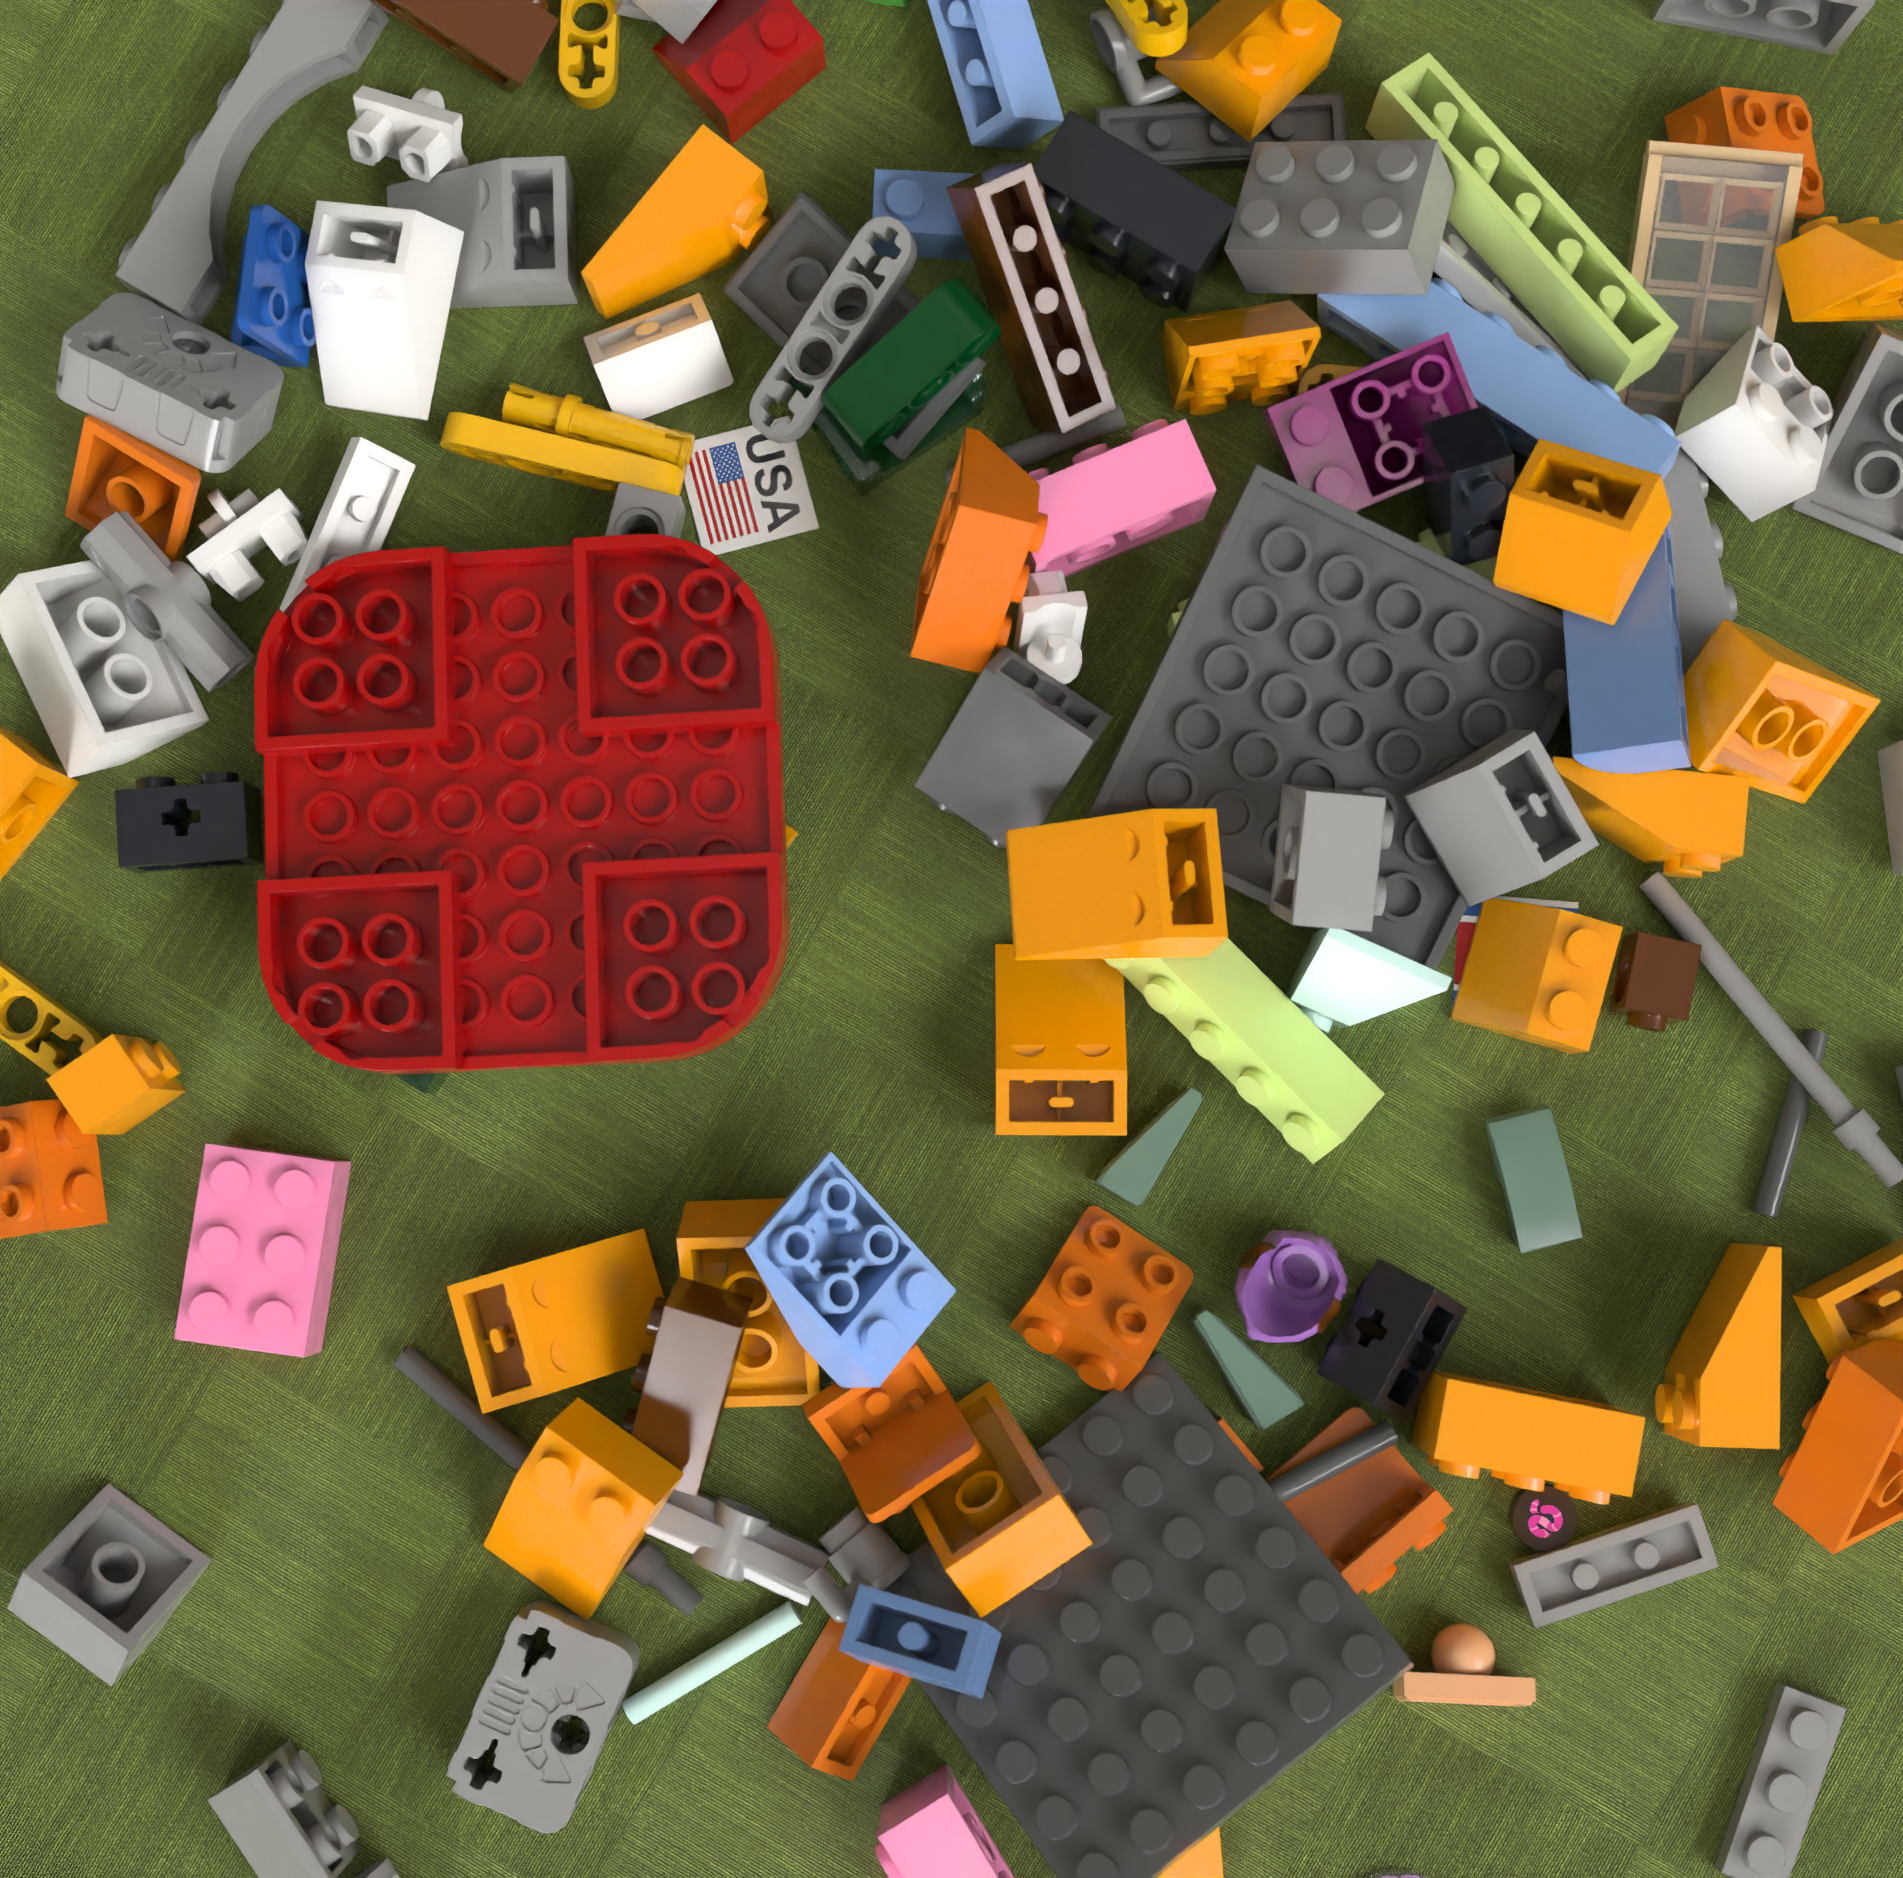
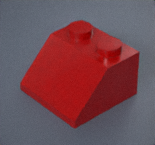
(744, 61)

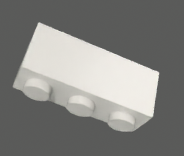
(91, 672)

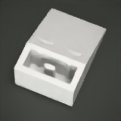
(380, 304)

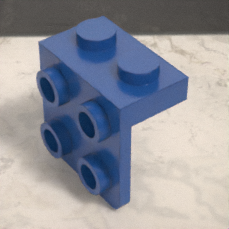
(272, 290)

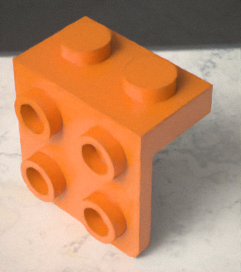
(1754, 122)
(47, 1171)
(1104, 1301)
(894, 1436)
(1367, 1511)

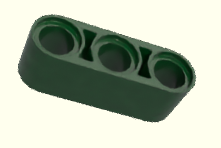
(911, 364)

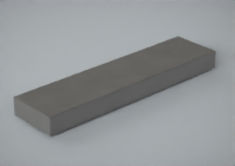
(1195, 139)

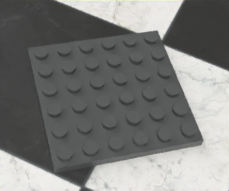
(1332, 664)
(1168, 1656)

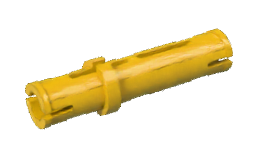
(589, 424)

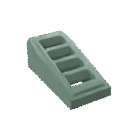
(1144, 1157)
(1254, 1383)

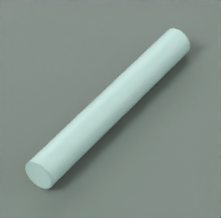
(711, 1662)

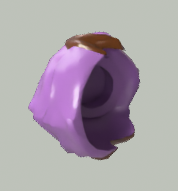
(1289, 1286)

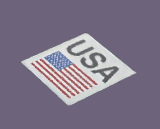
(747, 490)

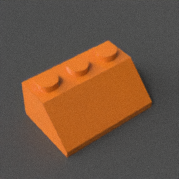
(976, 557)
(1850, 1461)

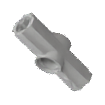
(166, 600)
(738, 1543)

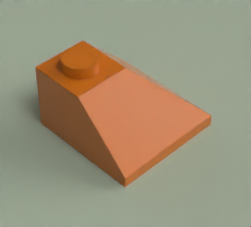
(130, 475)

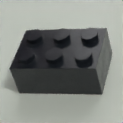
(1132, 213)

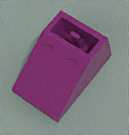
(1364, 430)

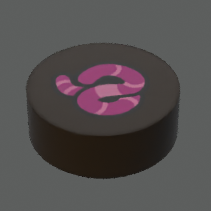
(1542, 1518)

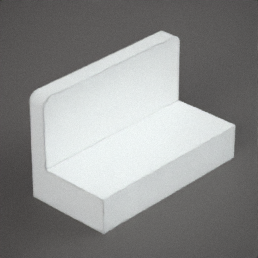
(659, 359)

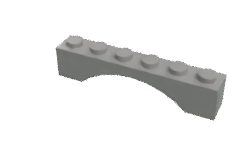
(182, 248)

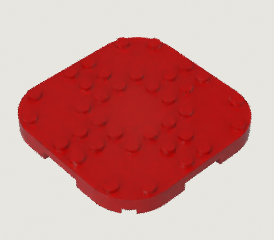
(522, 807)

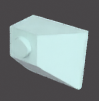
(1354, 980)

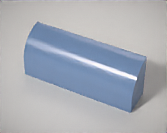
(1630, 678)

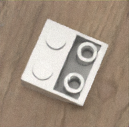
(1757, 426)

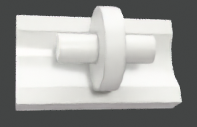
(408, 130)
(240, 532)
(1051, 626)

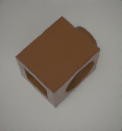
(1654, 980)

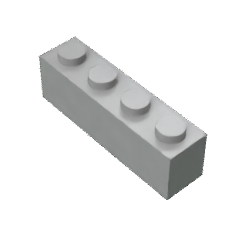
(1696, 546)

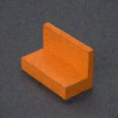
(836, 1706)

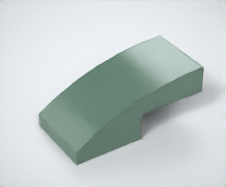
(1533, 1178)

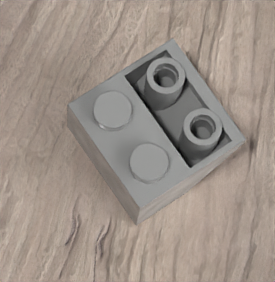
(1501, 818)
(286, 1818)

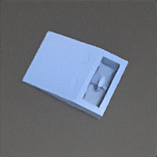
(846, 1276)

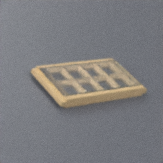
(1708, 256)

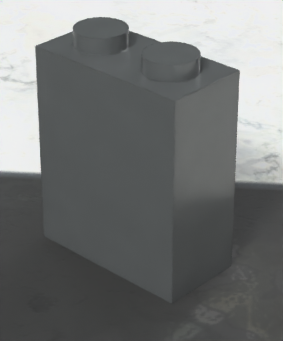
(1011, 748)

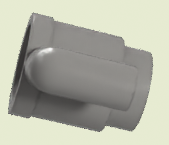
(1122, 57)
(861, 1556)

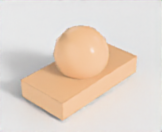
(1463, 1666)

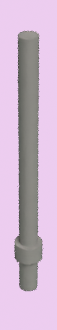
(1853, 1126)

